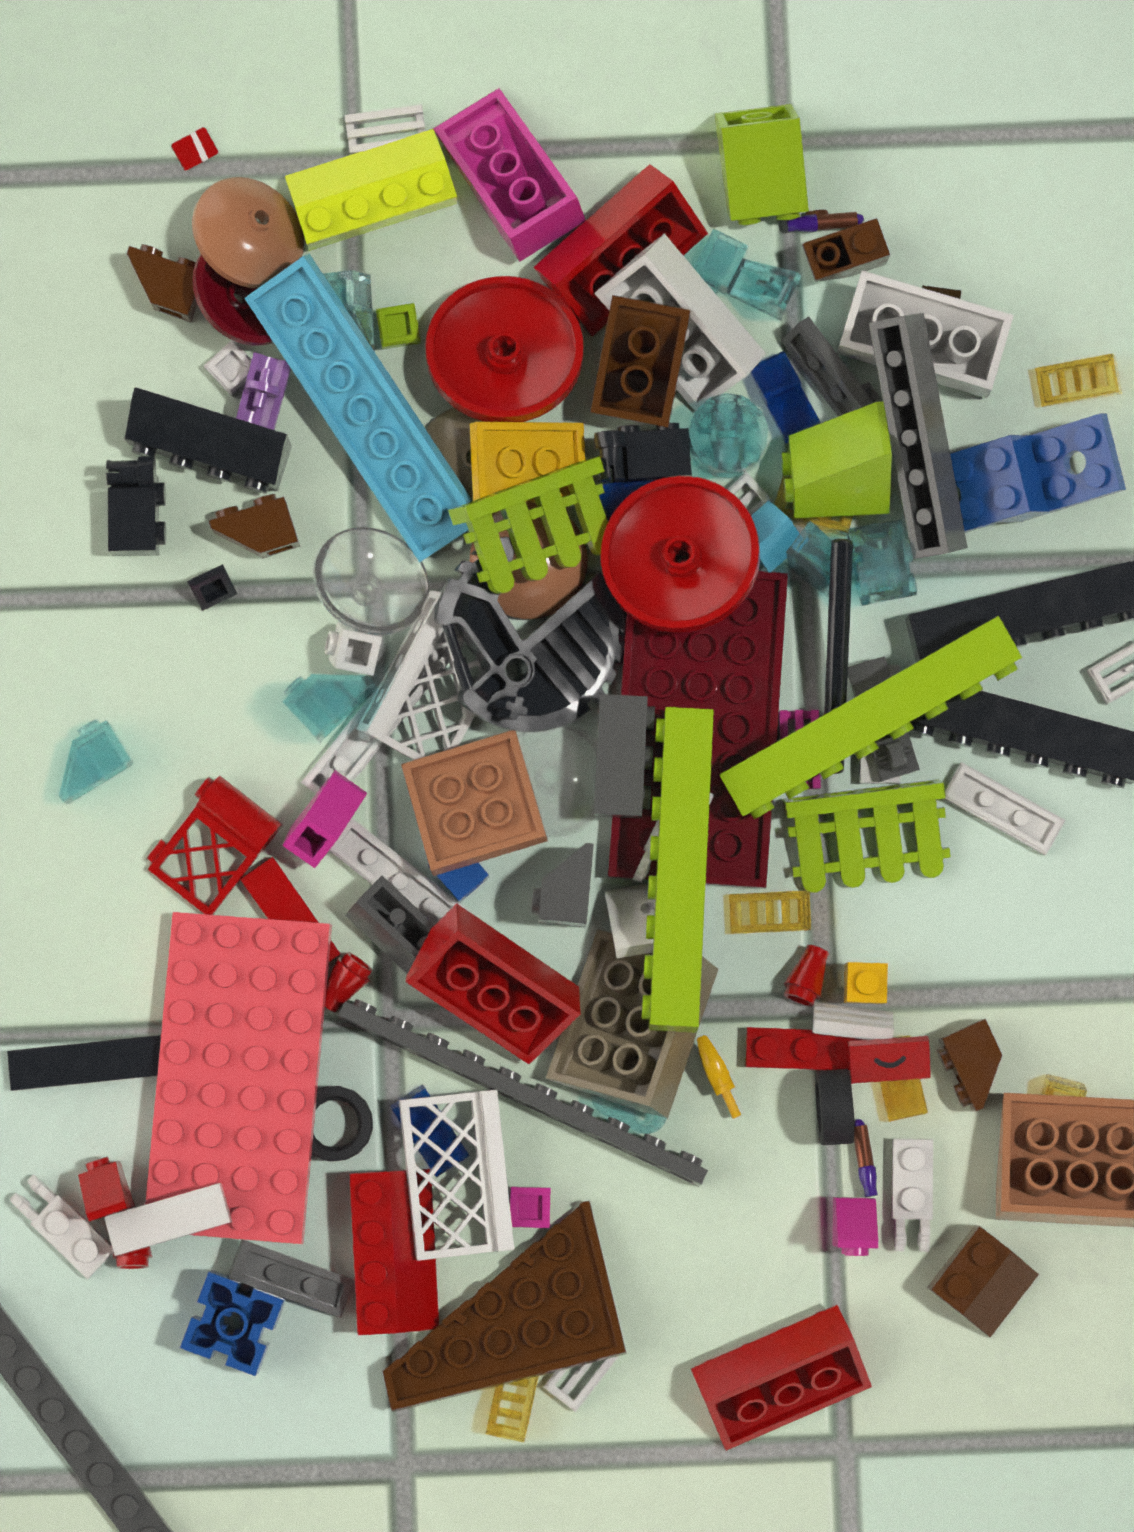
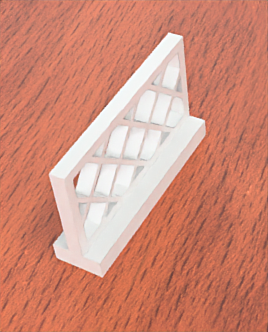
(401, 678)
(491, 1174)

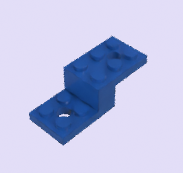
(1032, 474)

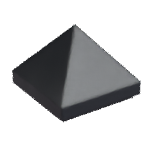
(212, 587)

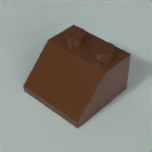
(983, 1280)

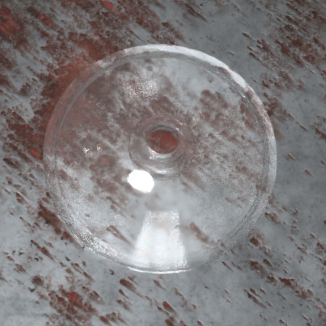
(381, 568)
(572, 752)

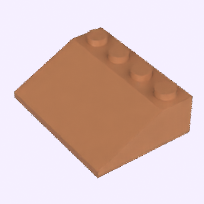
(1066, 1160)

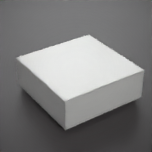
(230, 367)

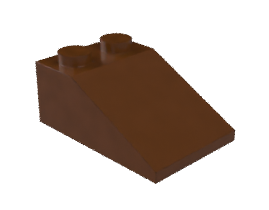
(640, 361)

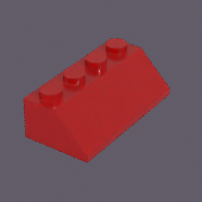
(613, 237)
(494, 984)
(390, 1284)
(781, 1377)

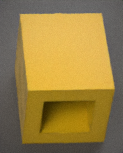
(865, 983)

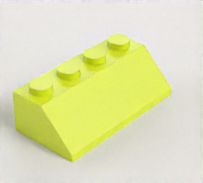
(371, 189)

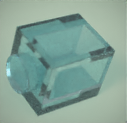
(720, 261)

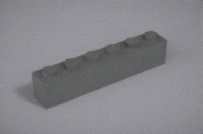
(918, 435)

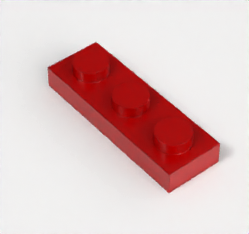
(795, 1049)

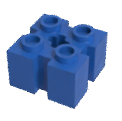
(210, 1333)

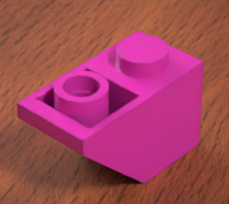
(324, 819)
(855, 1225)

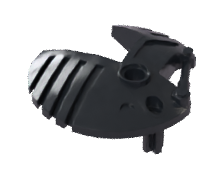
(558, 663)

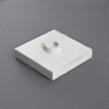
(627, 917)

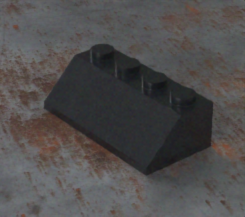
(207, 440)

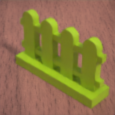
(522, 533)
(847, 829)

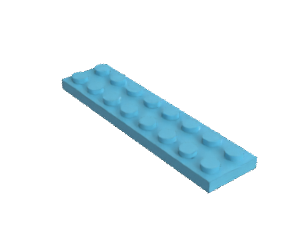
(361, 405)

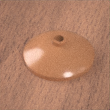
(236, 242)
(542, 596)

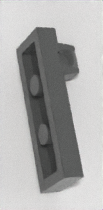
(827, 369)
(894, 756)
(291, 1278)

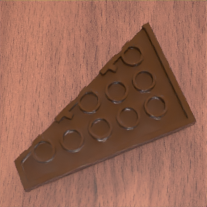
(529, 1321)

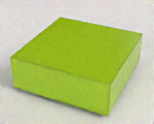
(398, 326)

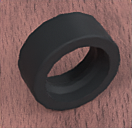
(834, 1107)
(364, 1130)

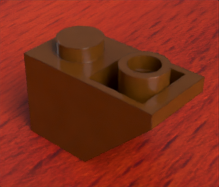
(847, 251)
(165, 281)
(260, 529)
(974, 1060)

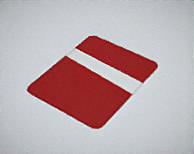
(194, 148)

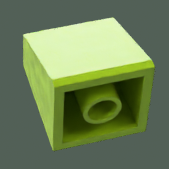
(762, 163)
(840, 466)

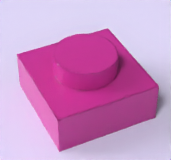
(530, 1207)

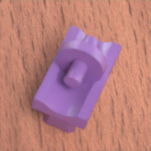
(264, 391)

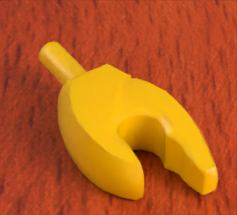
(717, 1074)

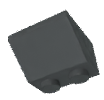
(566, 891)

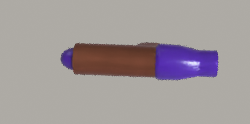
(822, 220)
(866, 1167)

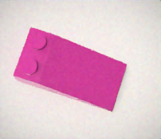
(510, 174)

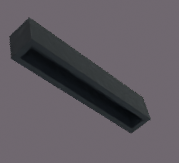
(1031, 610)
(1036, 733)

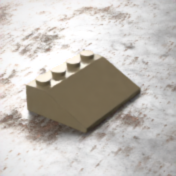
(611, 1046)

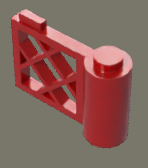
(232, 818)

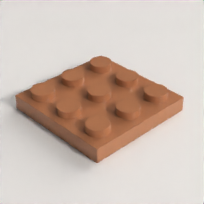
(474, 802)

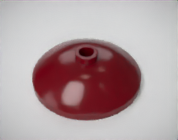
(223, 310)

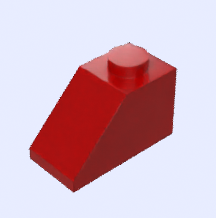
(104, 1189)

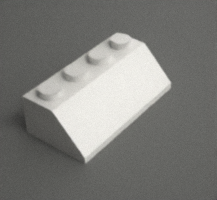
(962, 335)
(716, 345)

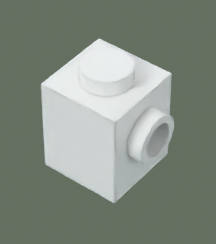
(352, 649)

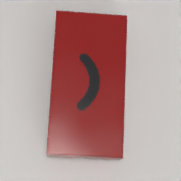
(889, 1059)

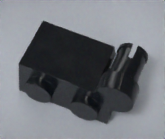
(643, 454)
(134, 507)

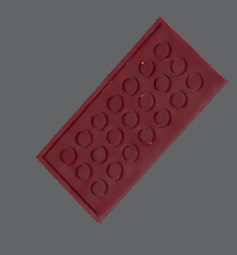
(737, 675)

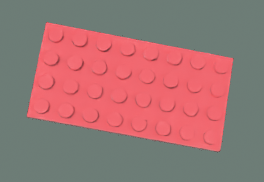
(241, 1069)

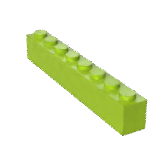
(870, 716)
(680, 870)

